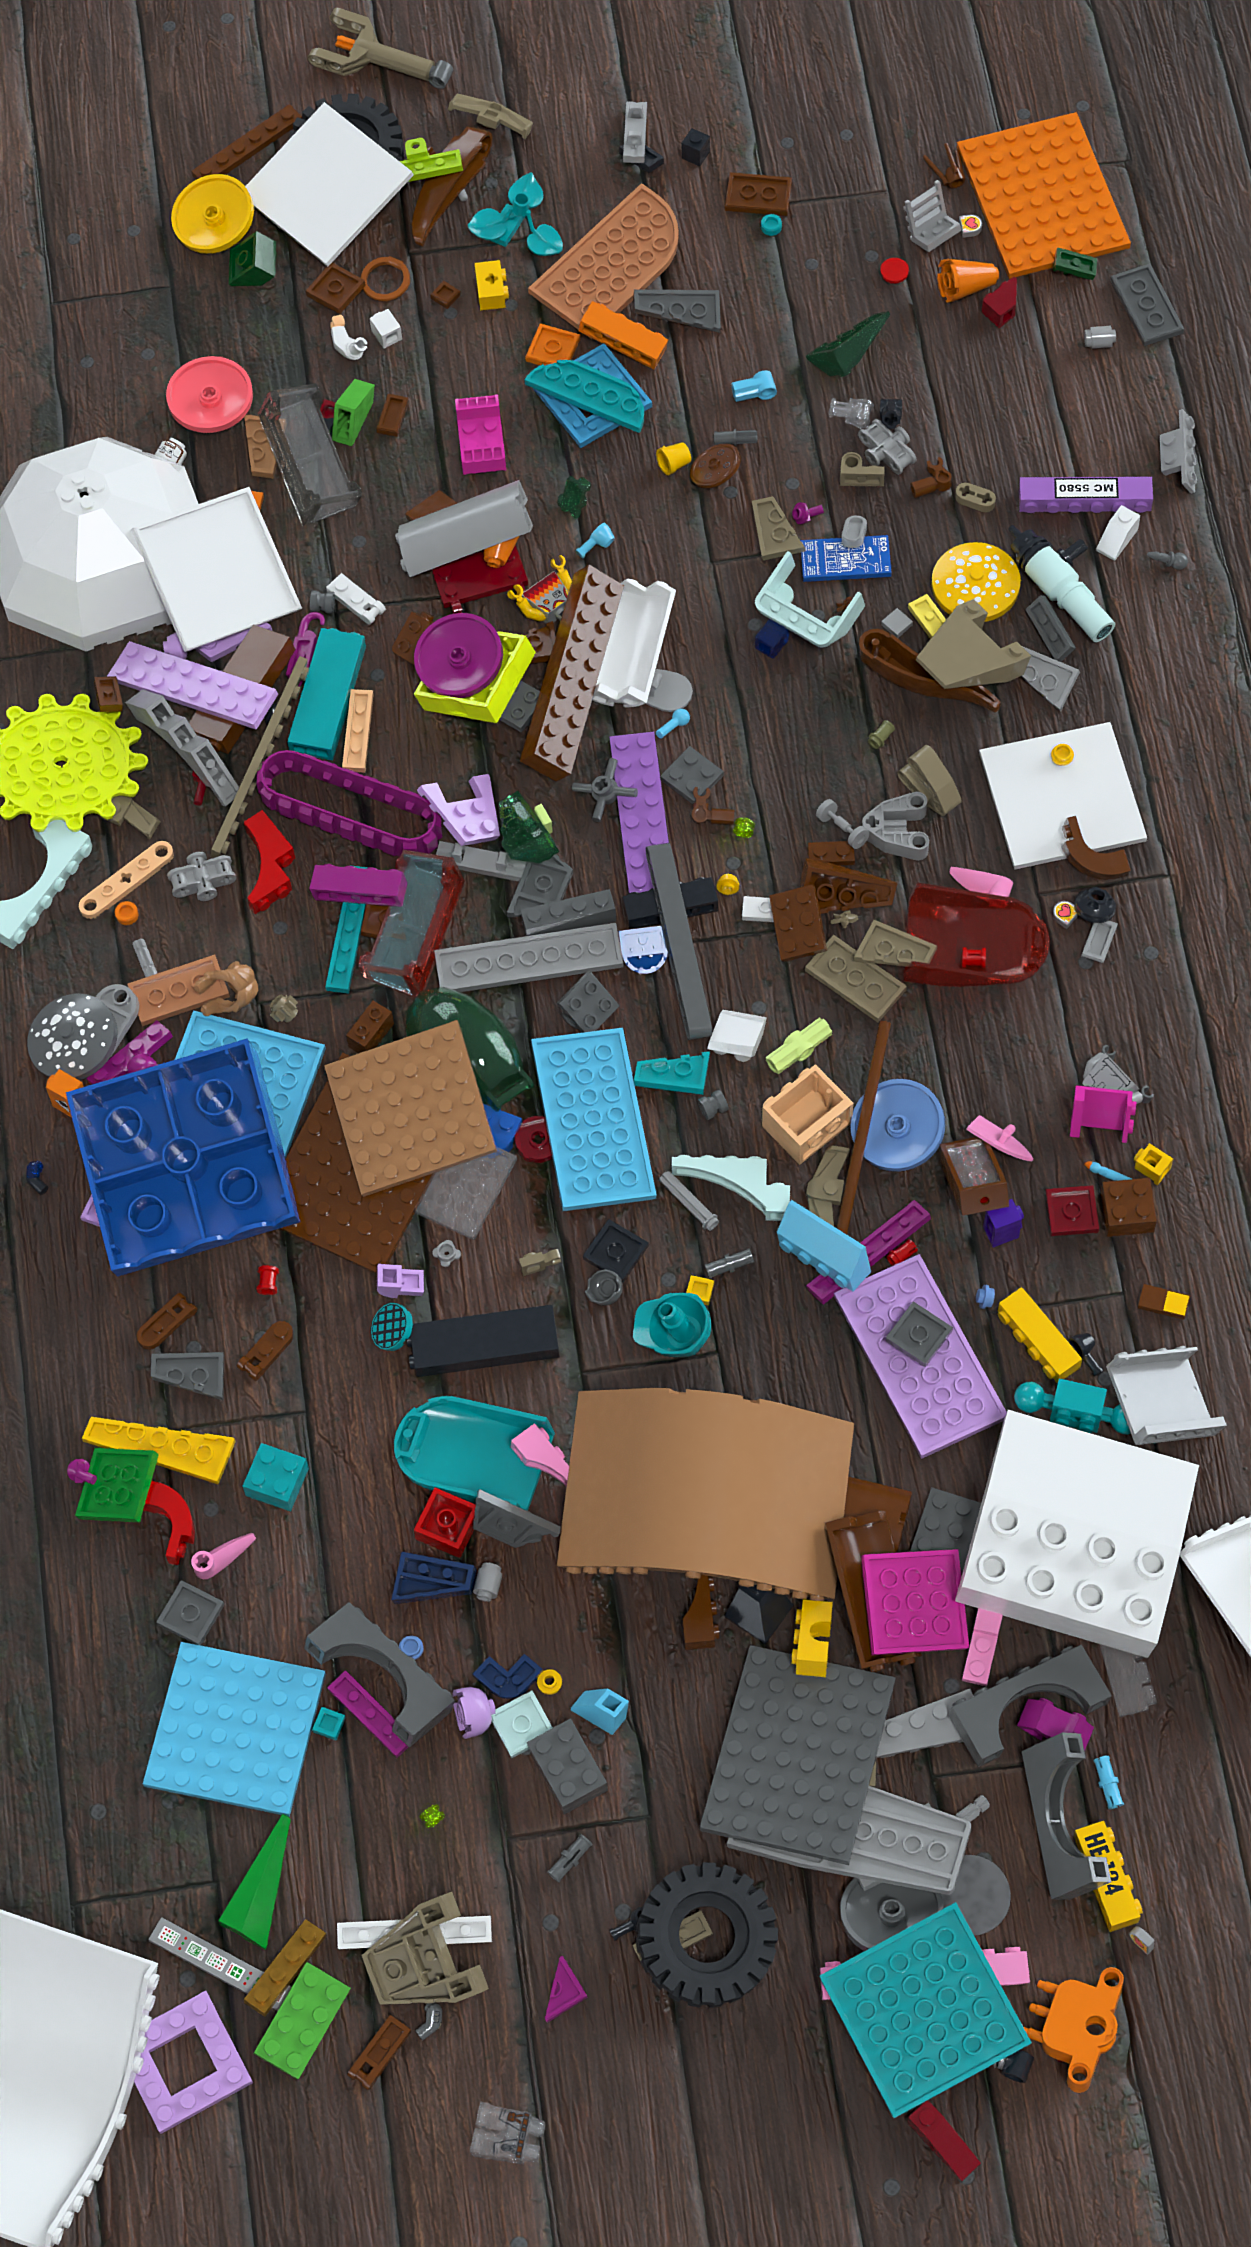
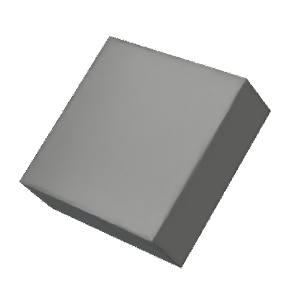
(897, 623)

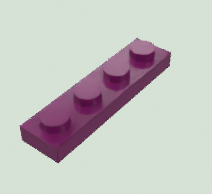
(367, 1711)

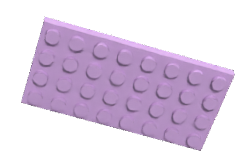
(934, 1402)

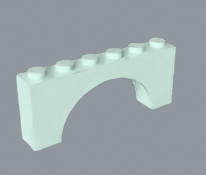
(65, 853)

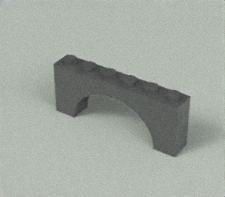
(354, 1635)
(1067, 1674)
(1047, 1774)

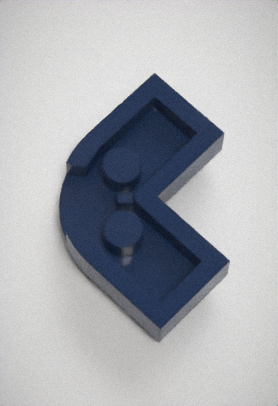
(510, 1683)

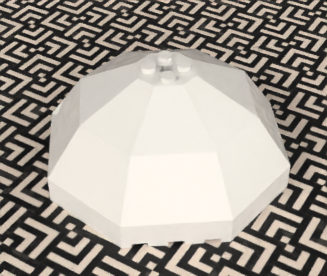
(73, 559)

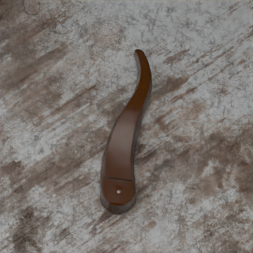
(442, 190)
(898, 665)

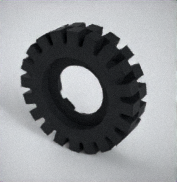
(367, 117)
(670, 1964)

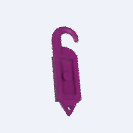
(304, 642)

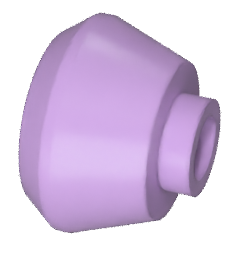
(174, 647)

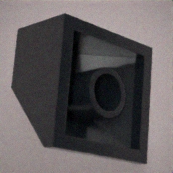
(758, 1611)

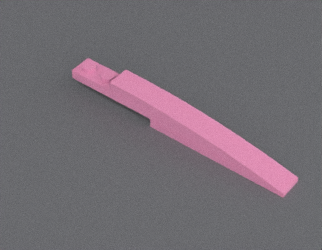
(982, 1647)

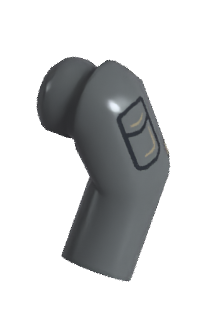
(433, 2020)

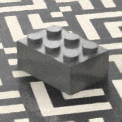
(567, 1766)

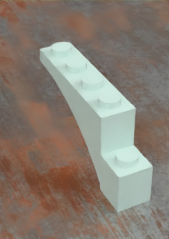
(740, 1175)

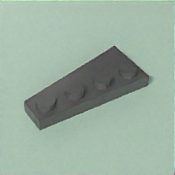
(685, 307)

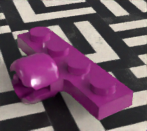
(134, 1055)

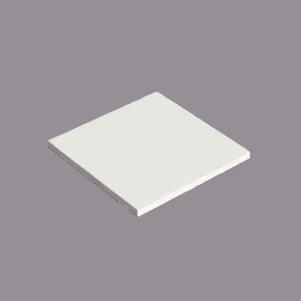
(326, 184)
(216, 569)
(1038, 795)

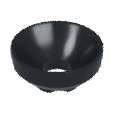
(1095, 910)

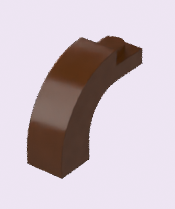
(1089, 862)

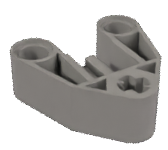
(890, 825)

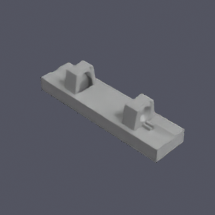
(635, 132)
(483, 861)

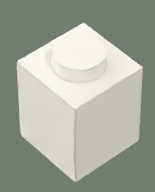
(385, 328)

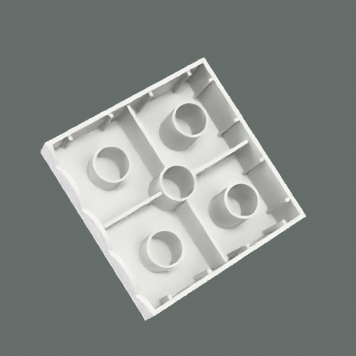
(1078, 1534)

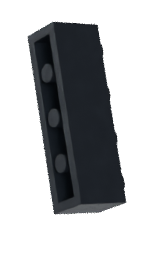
(698, 899)

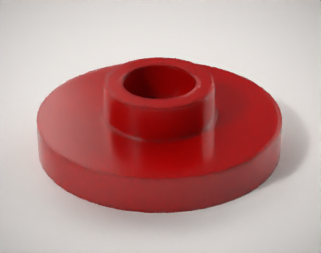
(894, 270)

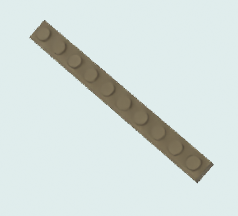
(264, 749)

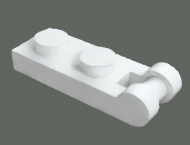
(355, 599)

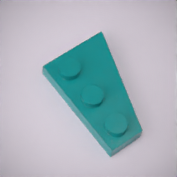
(680, 1074)

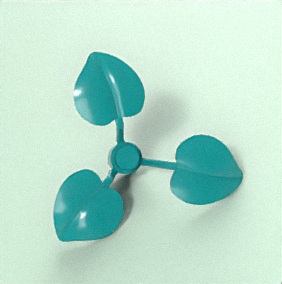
(522, 195)

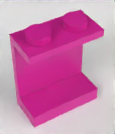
(1102, 1110)

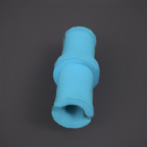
(1108, 1782)

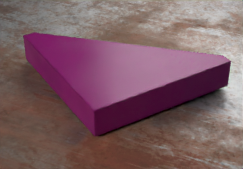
(565, 1991)

